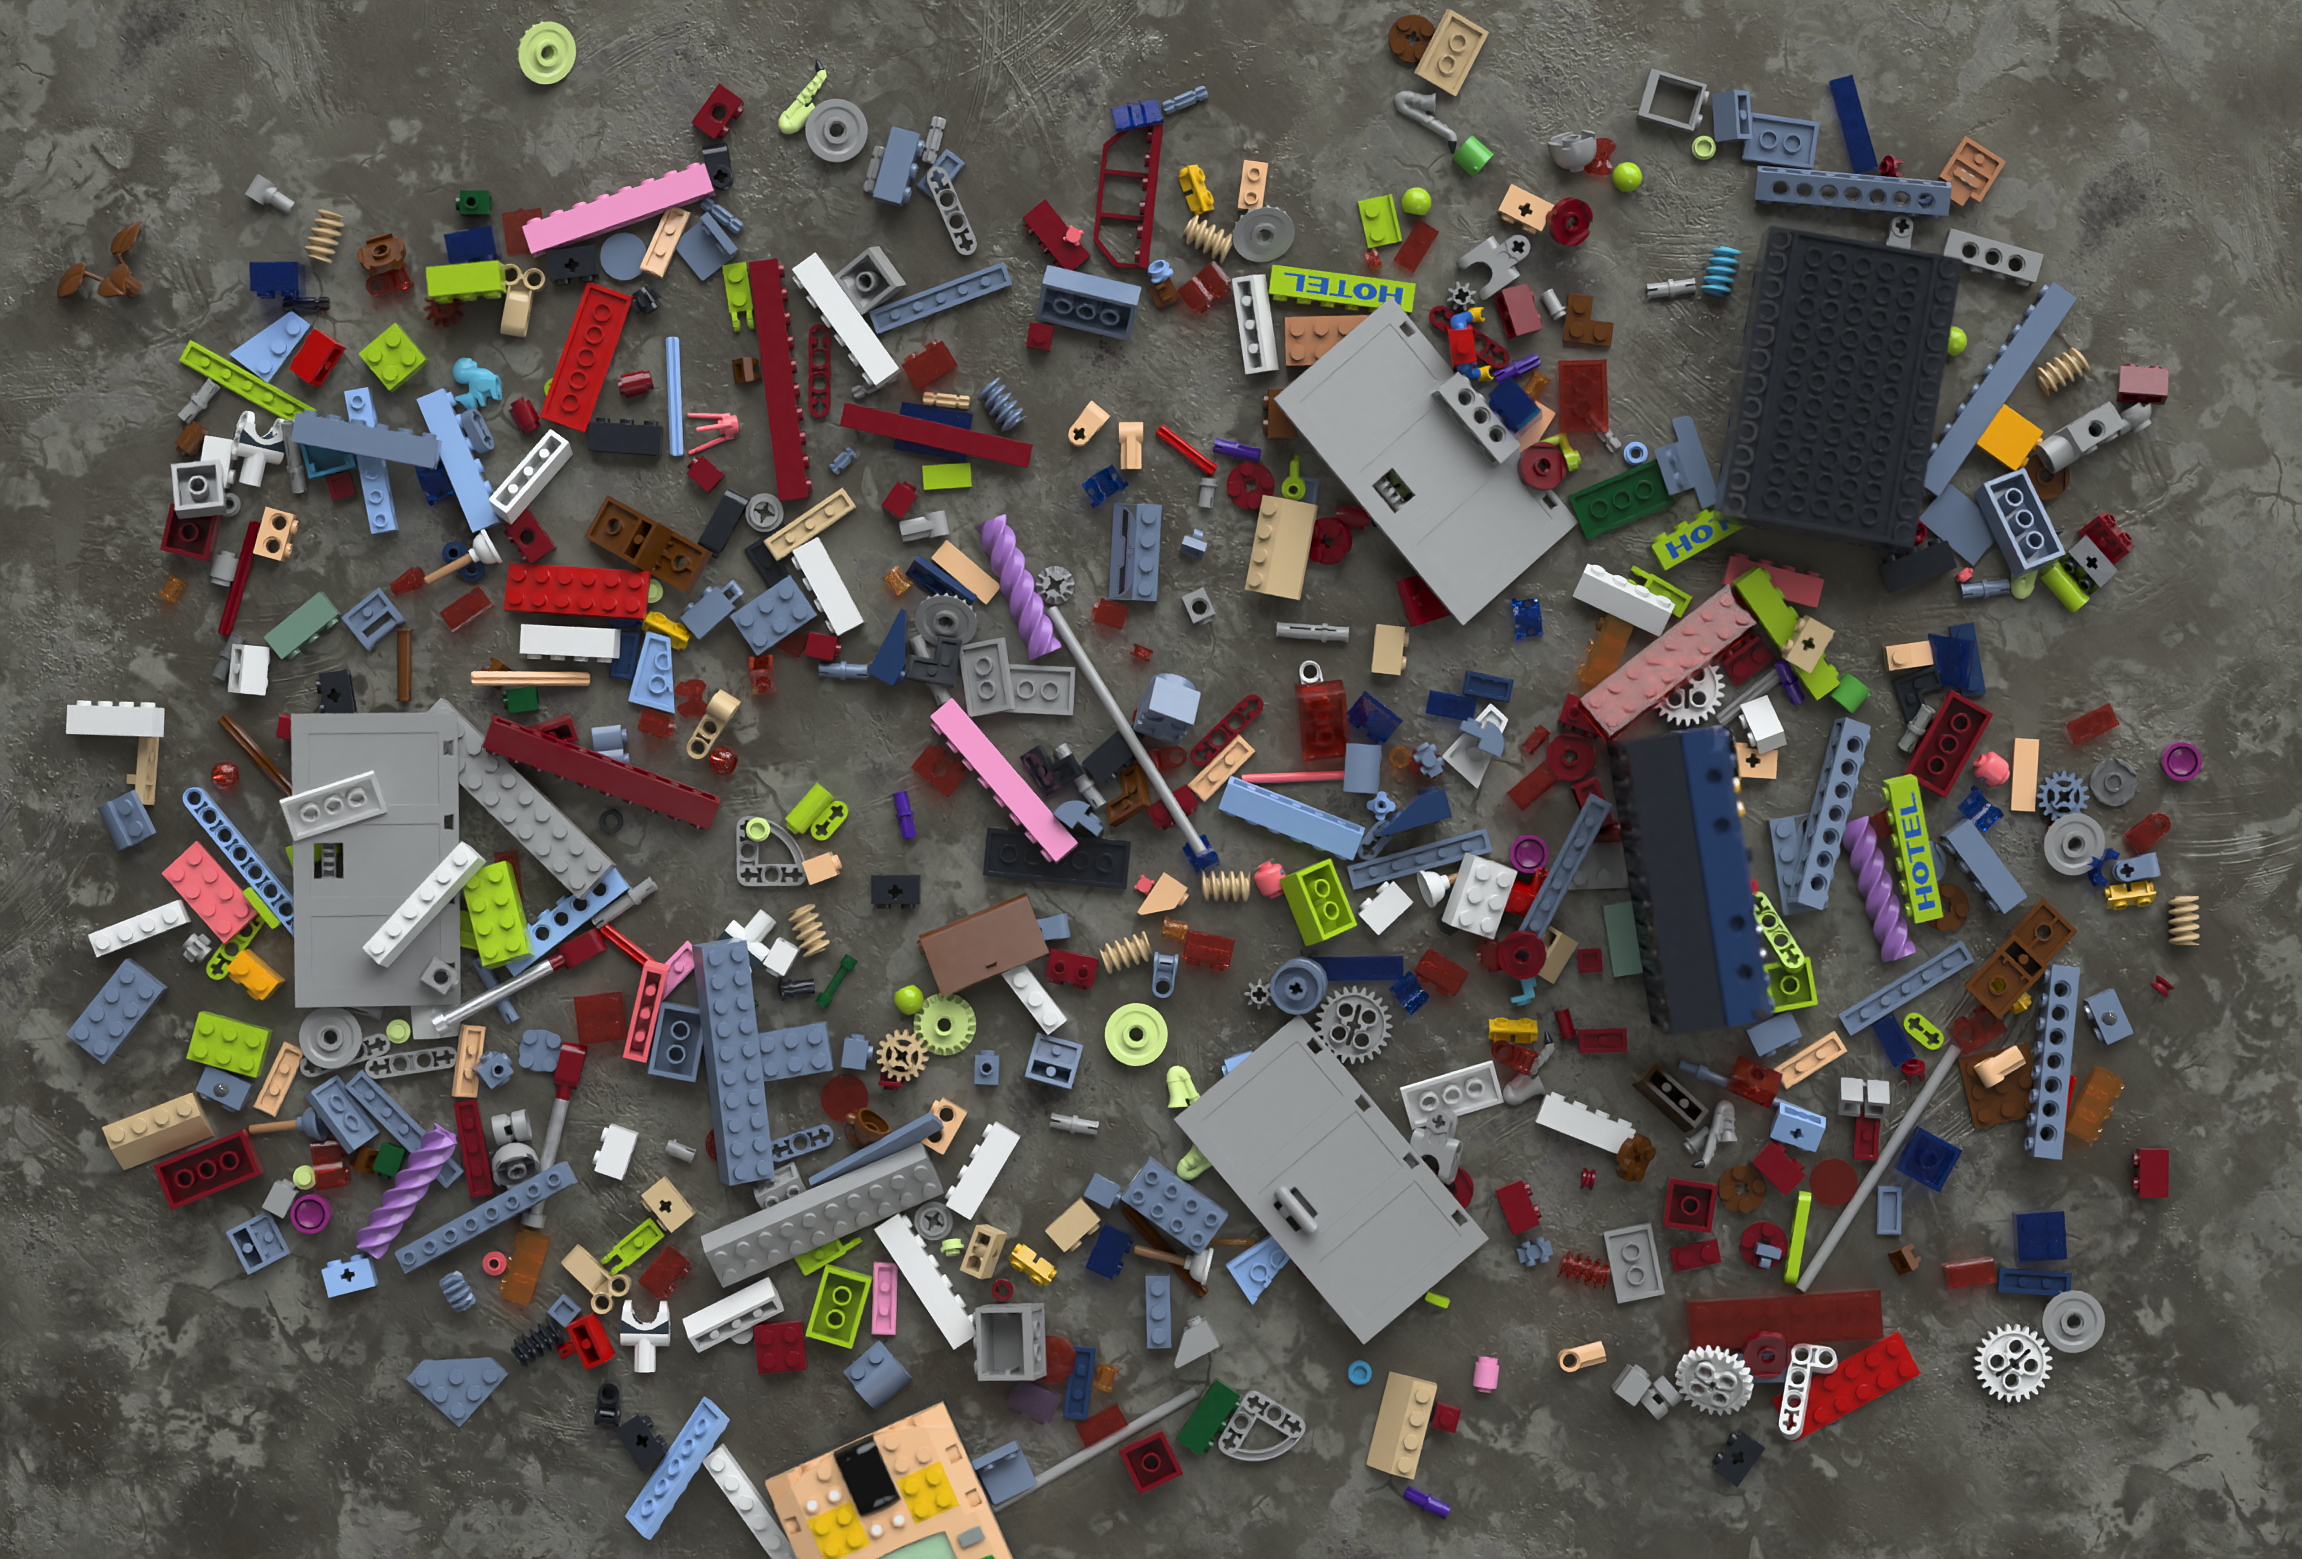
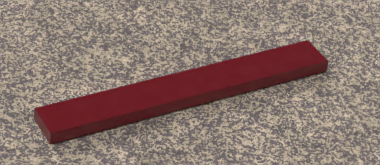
(936, 435)

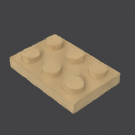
(1451, 52)

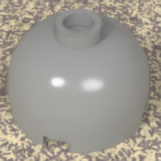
(1573, 150)
(514, 1164)

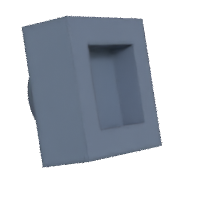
(564, 1310)

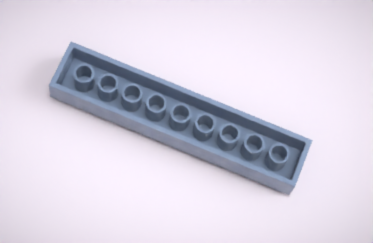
(733, 1061)

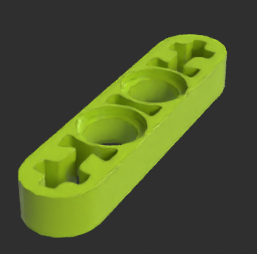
(1778, 930)
(242, 943)
(1797, 1237)

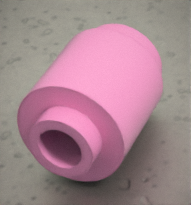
(1486, 1374)

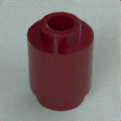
(635, 383)
(524, 415)
(1352, 516)

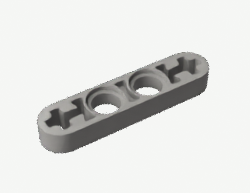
(948, 212)
(376, 1052)
(412, 1064)

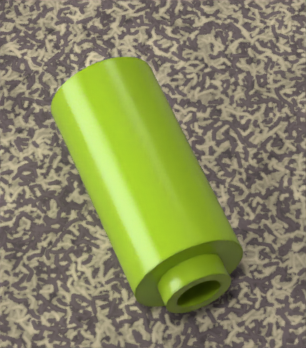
(2064, 587)
(808, 809)

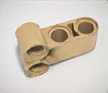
(519, 301)
(719, 711)
(594, 1277)

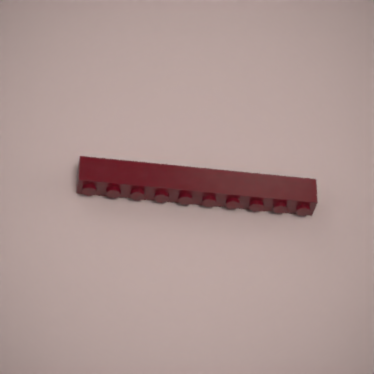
(779, 379)
(600, 772)

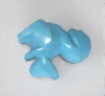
(481, 383)

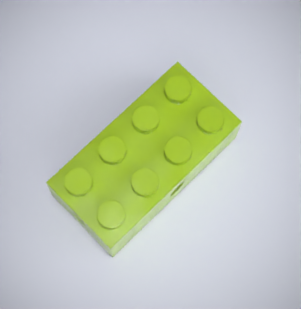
(498, 916)

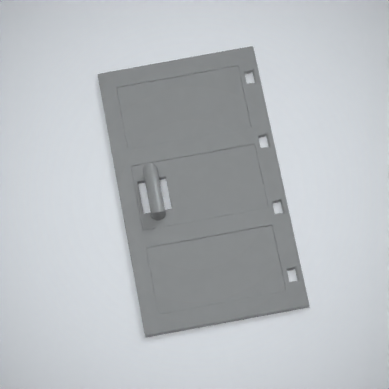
(1374, 412)
(382, 857)
(1379, 1224)

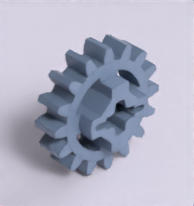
(2055, 788)

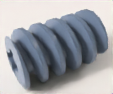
(1001, 405)

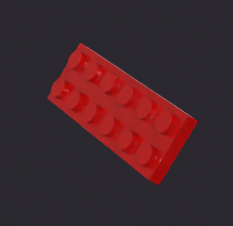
(586, 357)
(577, 591)
(1854, 1382)

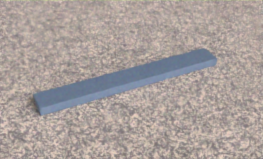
(1565, 867)

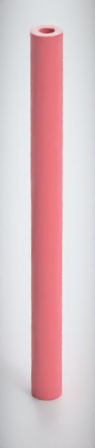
(1294, 777)

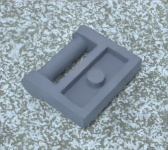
(370, 611)

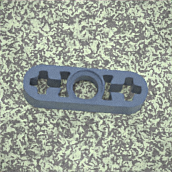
(815, 1131)

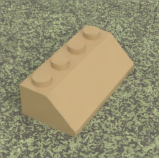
(1281, 547)
(158, 1131)
(1401, 1425)

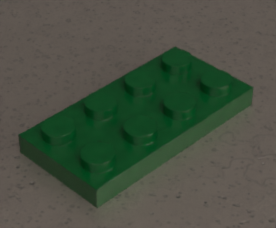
(1620, 499)

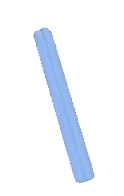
(674, 396)

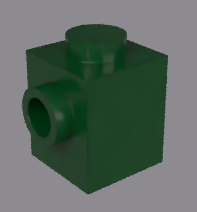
(483, 203)

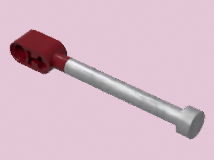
(568, 955)
(566, 1078)

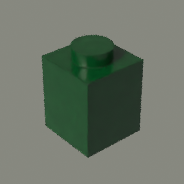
(522, 699)
(389, 1160)

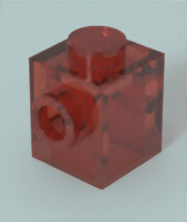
(762, 674)
(1488, 954)

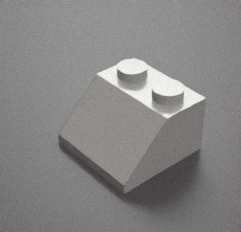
(869, 280)
(1195, 1341)

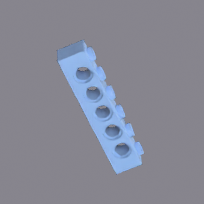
(372, 470)
(615, 887)

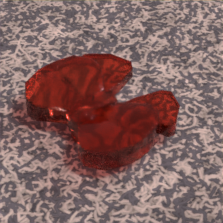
(1601, 165)
(695, 705)

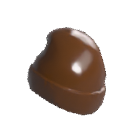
(865, 1127)

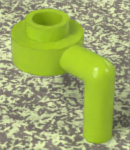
(1572, 457)
(1294, 480)

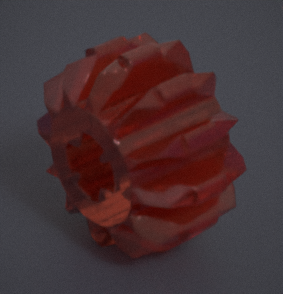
(436, 312)

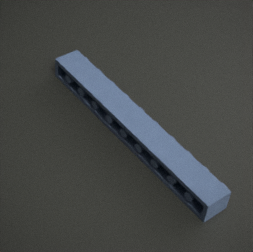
(1996, 385)

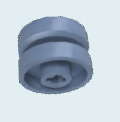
(1312, 989)

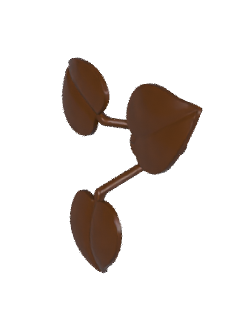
(119, 280)

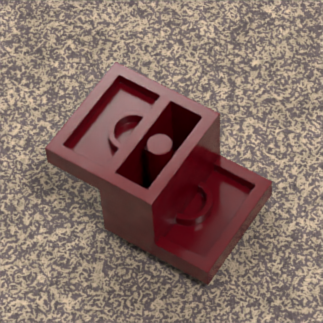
(1419, 601)

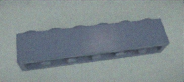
(365, 440)

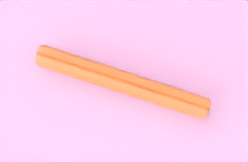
(530, 678)

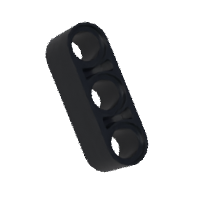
(723, 522)

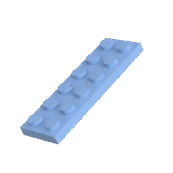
(677, 1468)

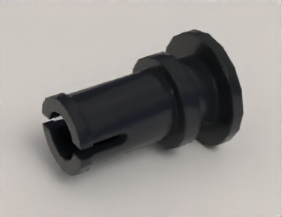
(796, 987)

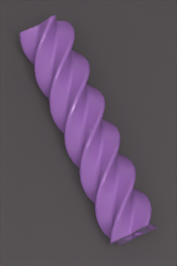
(1017, 587)
(1876, 886)
(409, 1188)

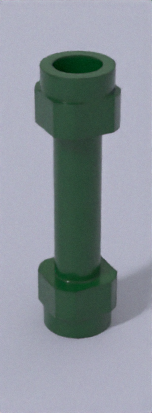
(825, 998)

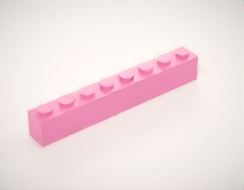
(618, 210)
(1003, 780)

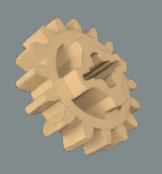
(895, 1045)

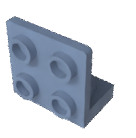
(706, 247)
(1005, 1472)

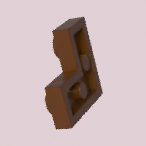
(1579, 327)
(1134, 796)

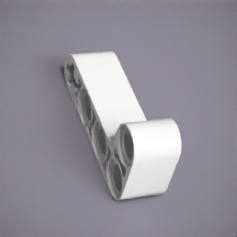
(1801, 1391)

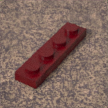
(474, 1148)

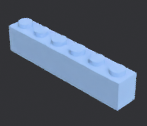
(459, 459)
(1291, 818)

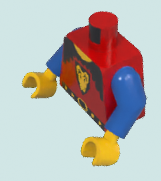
(1462, 345)

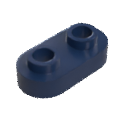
(462, 550)

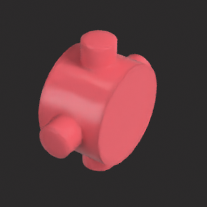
(1073, 235)
(1964, 575)
(1144, 885)

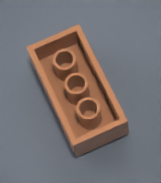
(1314, 336)

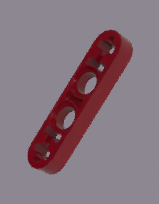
(1476, 333)
(823, 370)
(1228, 732)

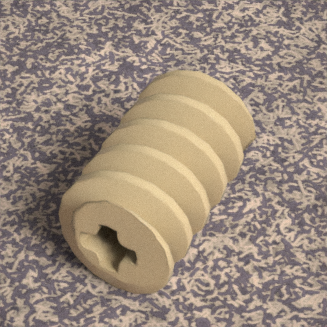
(324, 235)
(1208, 238)
(2061, 370)
(1225, 886)
(2183, 920)
(808, 930)
(1126, 952)

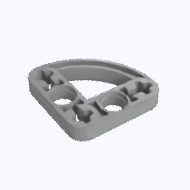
(753, 862)
(1252, 1414)

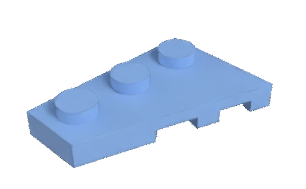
(273, 346)
(653, 675)
(1258, 1266)

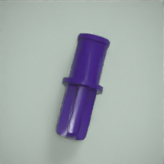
(1518, 368)
(1237, 450)
(1789, 682)
(904, 815)
(1426, 1502)

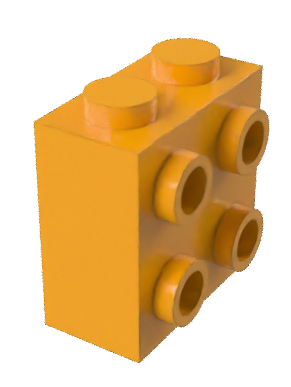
(2009, 439)
(255, 975)

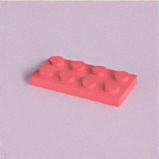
(211, 892)

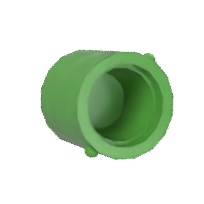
(1472, 156)
(1849, 693)

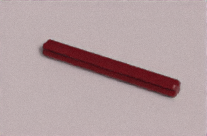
(240, 579)

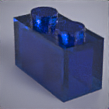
(1109, 1250)

